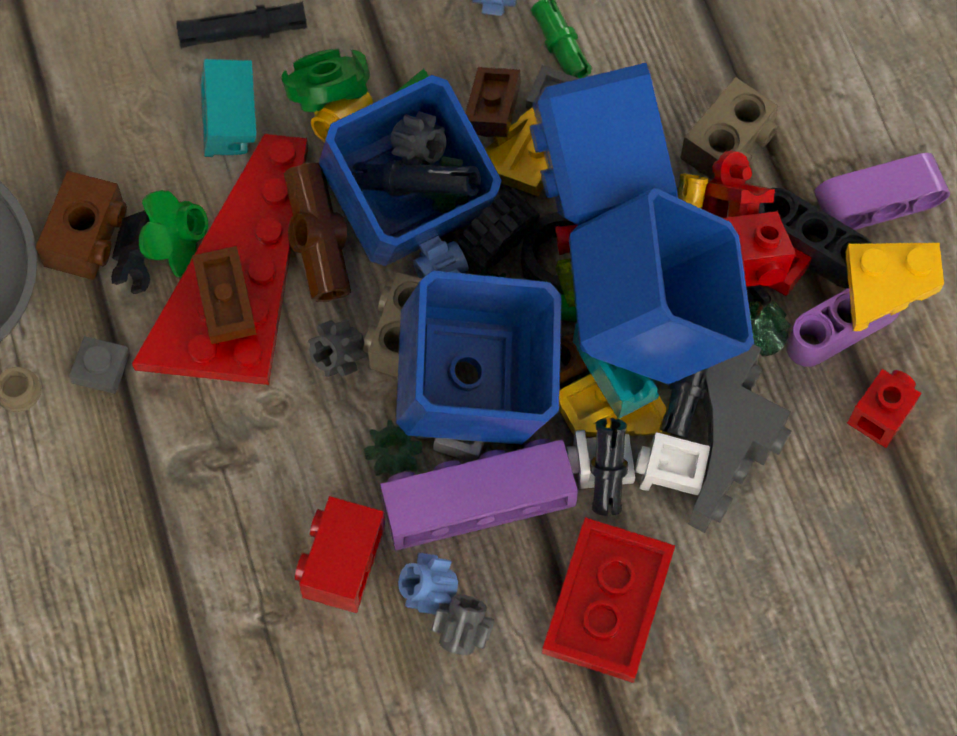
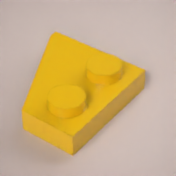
(516, 156)
(890, 277)
(585, 404)

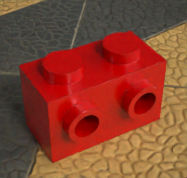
(764, 248)
(341, 554)

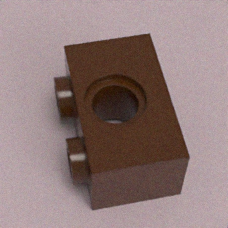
(79, 202)

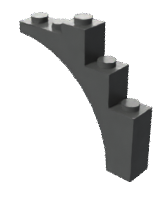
(740, 431)

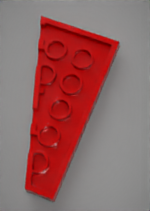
(257, 223)

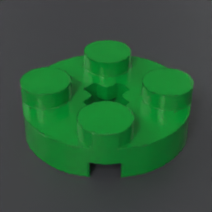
(326, 78)

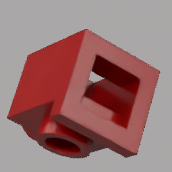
(882, 419)

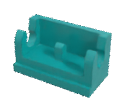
(227, 107)
(622, 388)

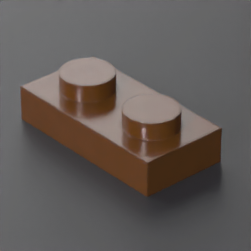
(493, 101)
(224, 295)

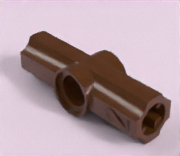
(317, 232)

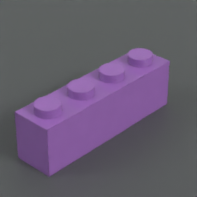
(478, 493)

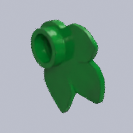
(171, 230)

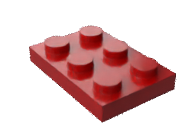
(608, 600)

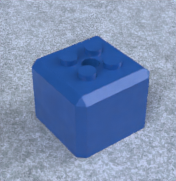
(601, 142)
(398, 224)
(660, 288)
(500, 328)

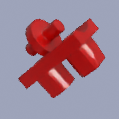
(730, 188)

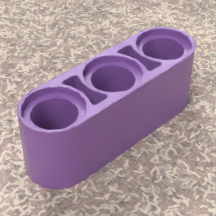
(884, 191)
(829, 329)

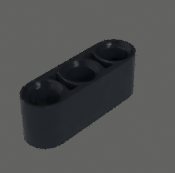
(803, 219)

